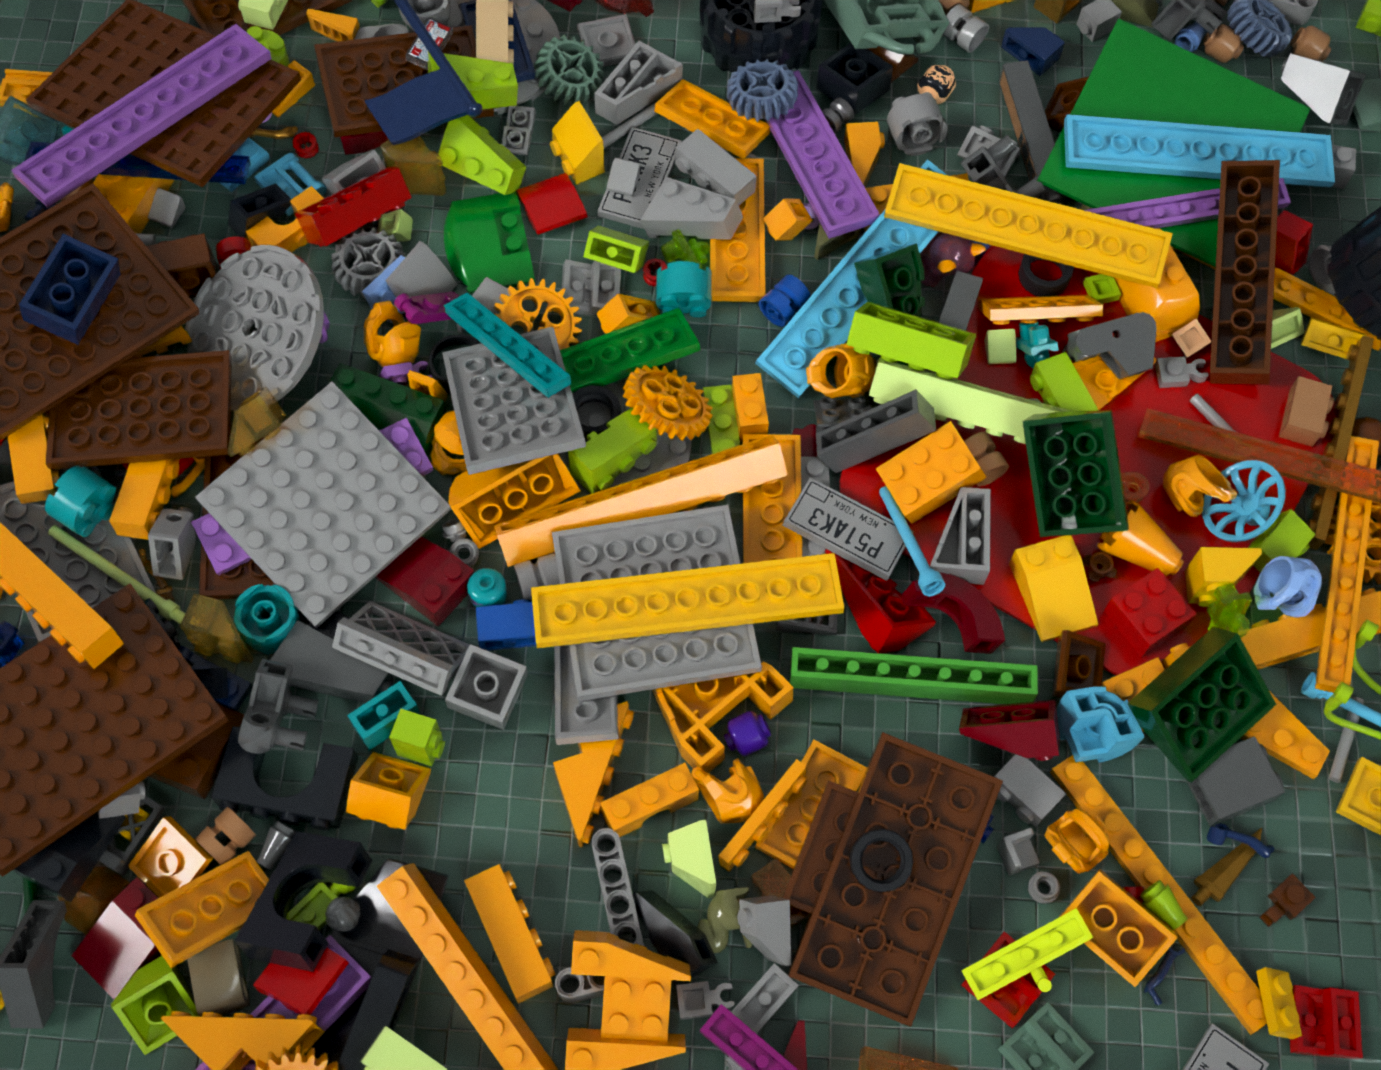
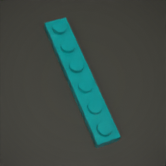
(508, 345)

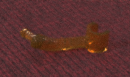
(165, 591)

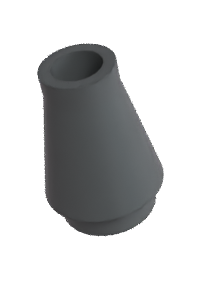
(275, 845)

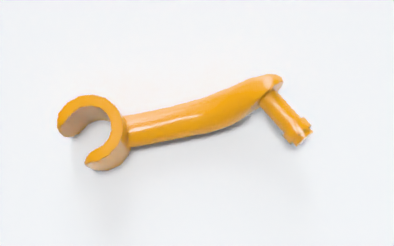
(190, 478)

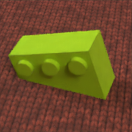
(488, 81)
(478, 156)
(611, 451)

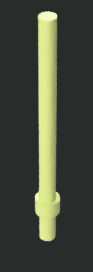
(166, 608)

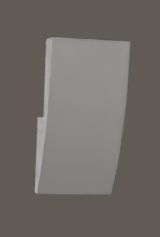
(519, 129)

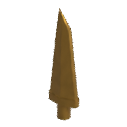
(1221, 876)

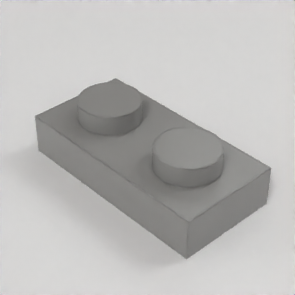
(765, 998)

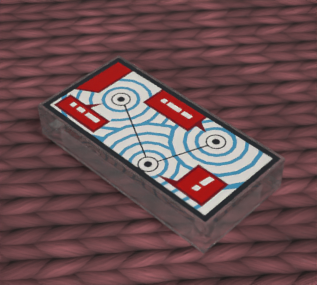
(440, 33)

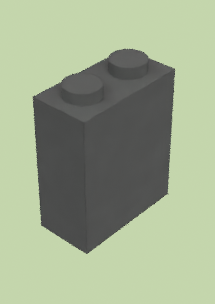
(1237, 783)

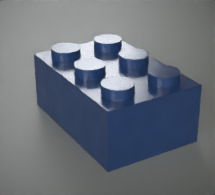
(70, 289)

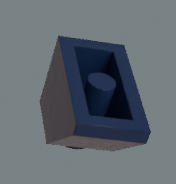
(1035, 45)

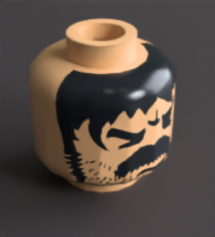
(938, 81)

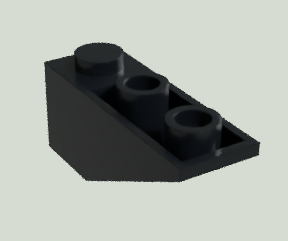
(674, 933)

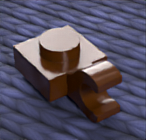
(1288, 899)

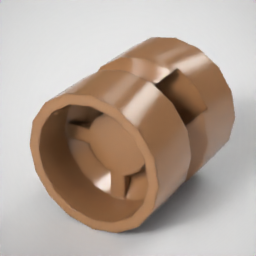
(989, 460)
(233, 828)

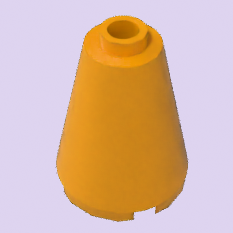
(1143, 543)

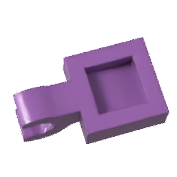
(398, 372)

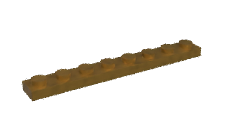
(1341, 432)

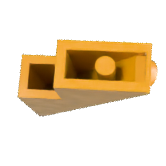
(585, 774)
(235, 1040)

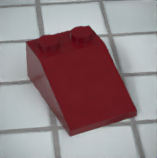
(428, 579)
(1019, 728)
(117, 941)

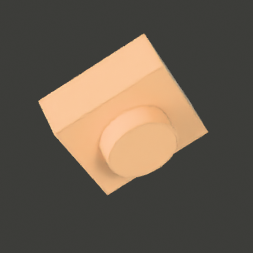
(1191, 338)

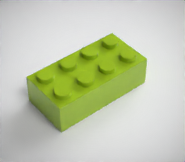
(911, 340)

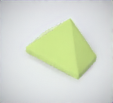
(1286, 325)

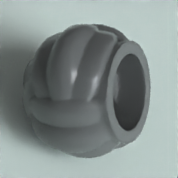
(342, 914)

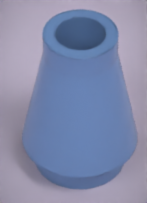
(1190, 37)

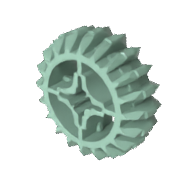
(576, 69)

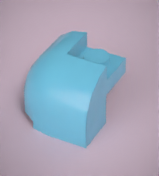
(1097, 724)

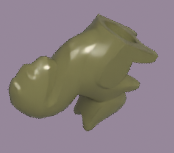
(723, 917)

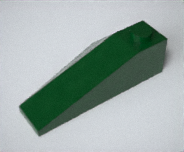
(894, 280)

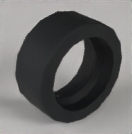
(1039, 286)
(601, 395)
(905, 856)

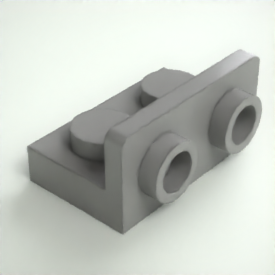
(984, 138)

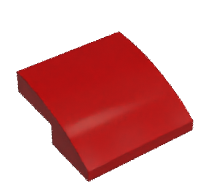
(551, 203)
(299, 988)
(1016, 997)
(1328, 1022)

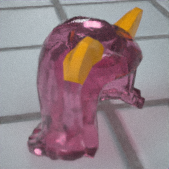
(946, 256)

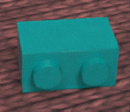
(377, 717)

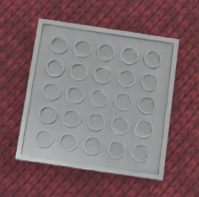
(323, 504)
(648, 547)

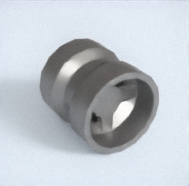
(838, 114)

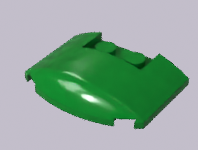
(487, 240)

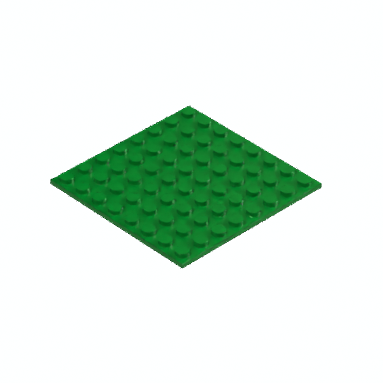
(1161, 82)

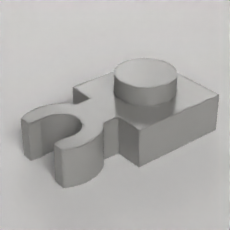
(1176, 373)
(696, 999)

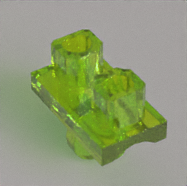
(680, 248)
(1230, 610)

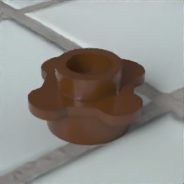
(1103, 559)

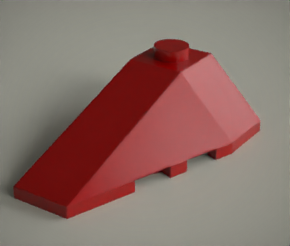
(880, 608)

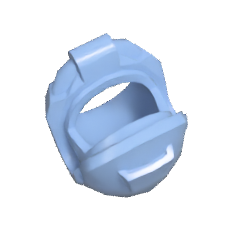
(1292, 582)

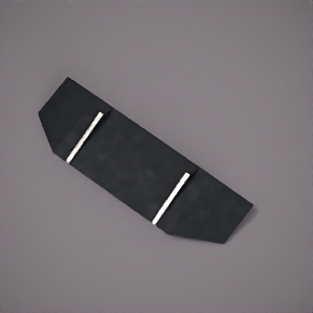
(389, 957)

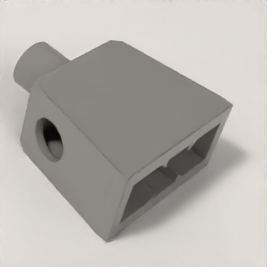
(171, 530)

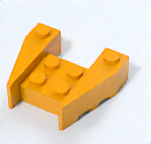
(699, 705)
(633, 1004)

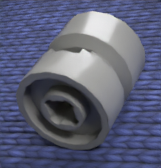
(967, 30)
(537, 574)

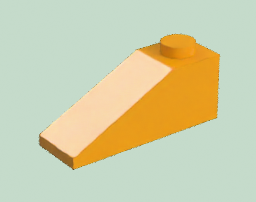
(863, 147)

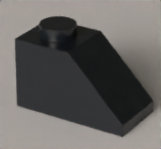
(256, 206)

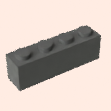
(876, 431)

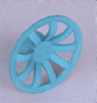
(1249, 504)

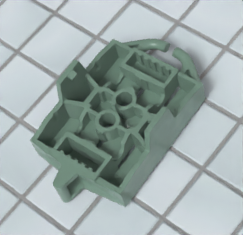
(891, 20)

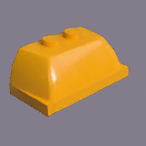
(1171, 304)
(508, 493)

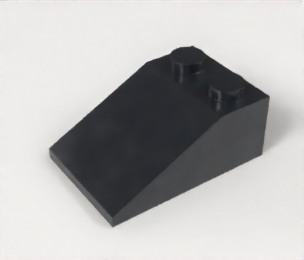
(71, 858)

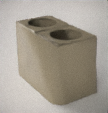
(218, 979)

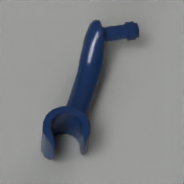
(1218, 833)
(1161, 973)

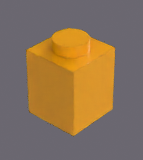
(787, 219)

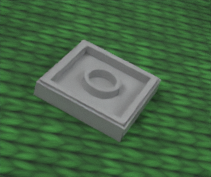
(609, 37)

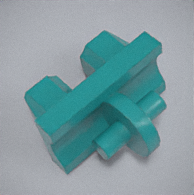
(1035, 342)

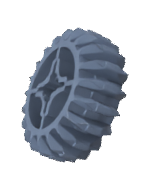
(1260, 26)
(763, 95)

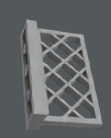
(389, 652)

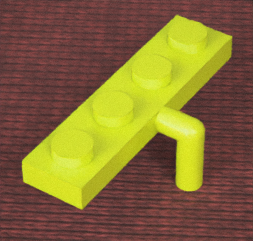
(1028, 955)

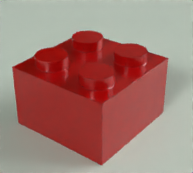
(1149, 612)

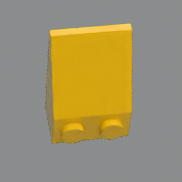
(1054, 587)

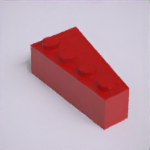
(353, 207)

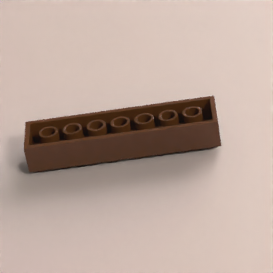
(1245, 272)

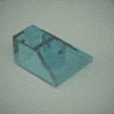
(19, 127)

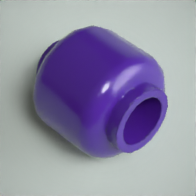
(747, 733)

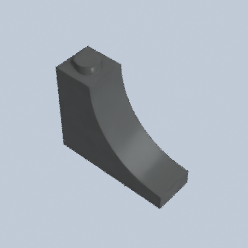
(28, 965)

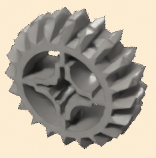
(370, 252)

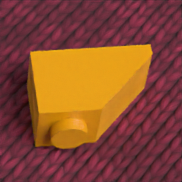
(625, 311)

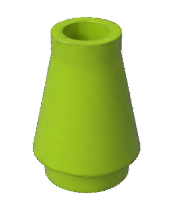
(1163, 903)

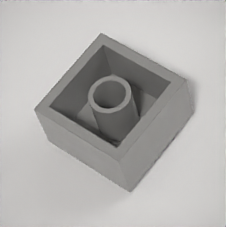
(486, 687)

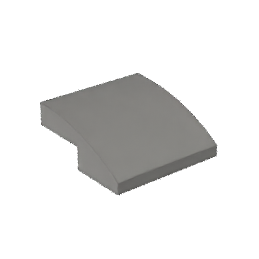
(421, 274)
(590, 285)

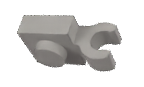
(773, 10)

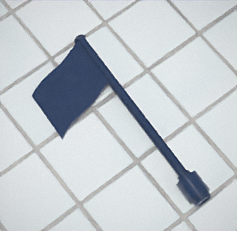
(425, 99)

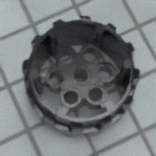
(734, 38)
(1357, 272)

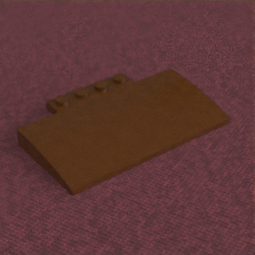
(876, 943)

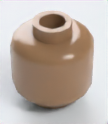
(1311, 43)
(1223, 44)

